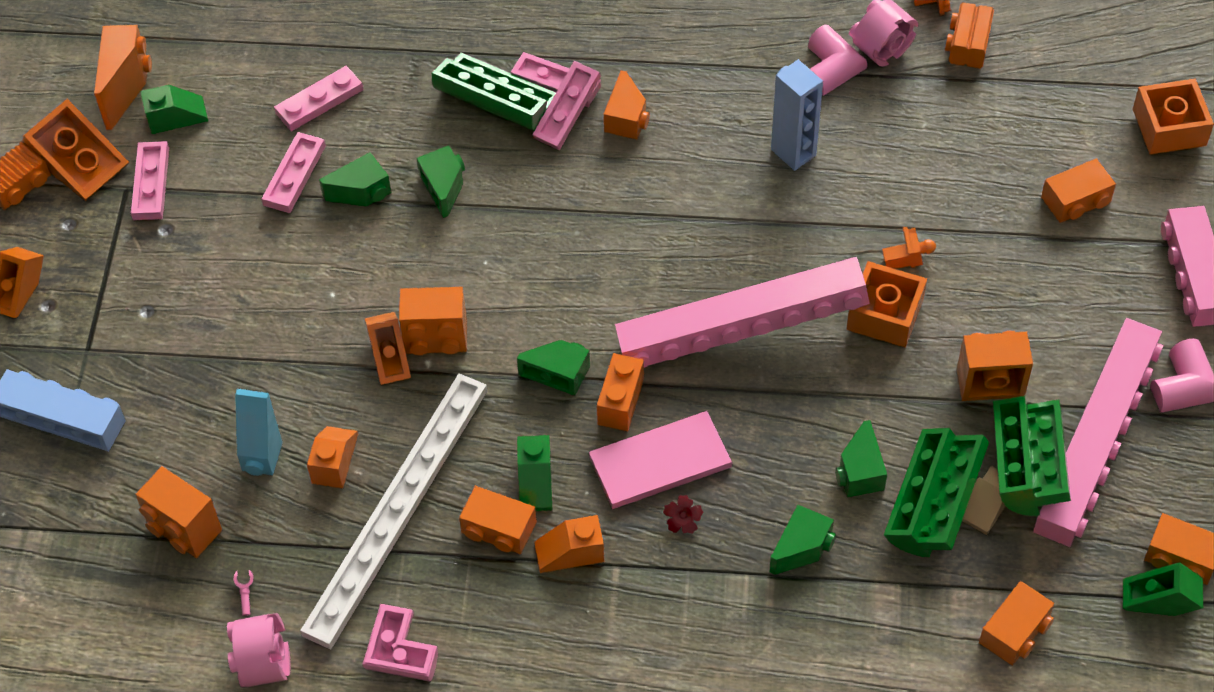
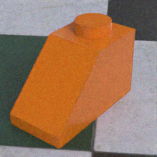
(626, 109)
(18, 279)
(387, 348)
(331, 456)
(571, 545)

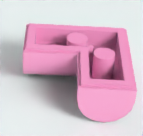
(838, 58)
(1193, 380)
(392, 653)

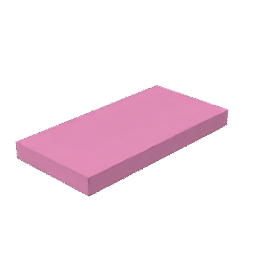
(660, 459)

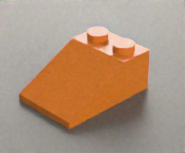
(120, 71)
(75, 150)

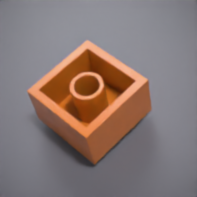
(1173, 116)
(893, 306)
(433, 320)
(994, 365)
(178, 512)

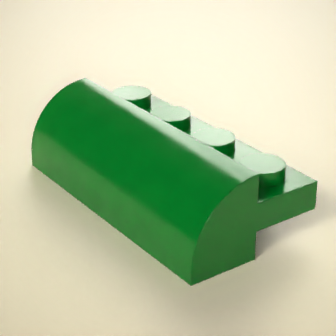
(493, 90)
(1030, 454)
(935, 491)

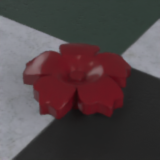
(683, 515)

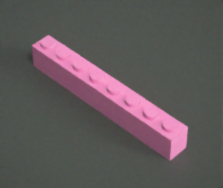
(744, 313)
(1099, 429)

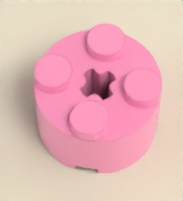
(884, 31)
(258, 650)

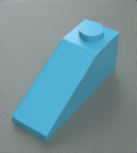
(256, 432)

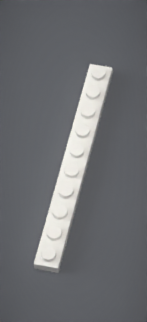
(393, 512)

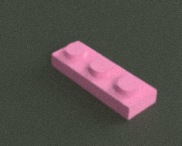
(545, 73)
(318, 98)
(566, 105)
(293, 172)
(150, 180)

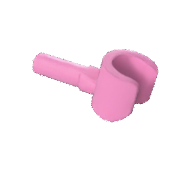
(244, 592)

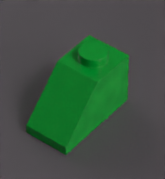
(172, 108)
(442, 177)
(357, 183)
(556, 365)
(861, 464)
(535, 471)
(802, 540)
(1164, 591)

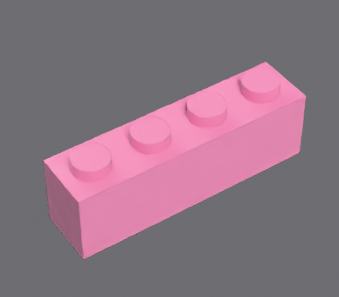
(1192, 254)

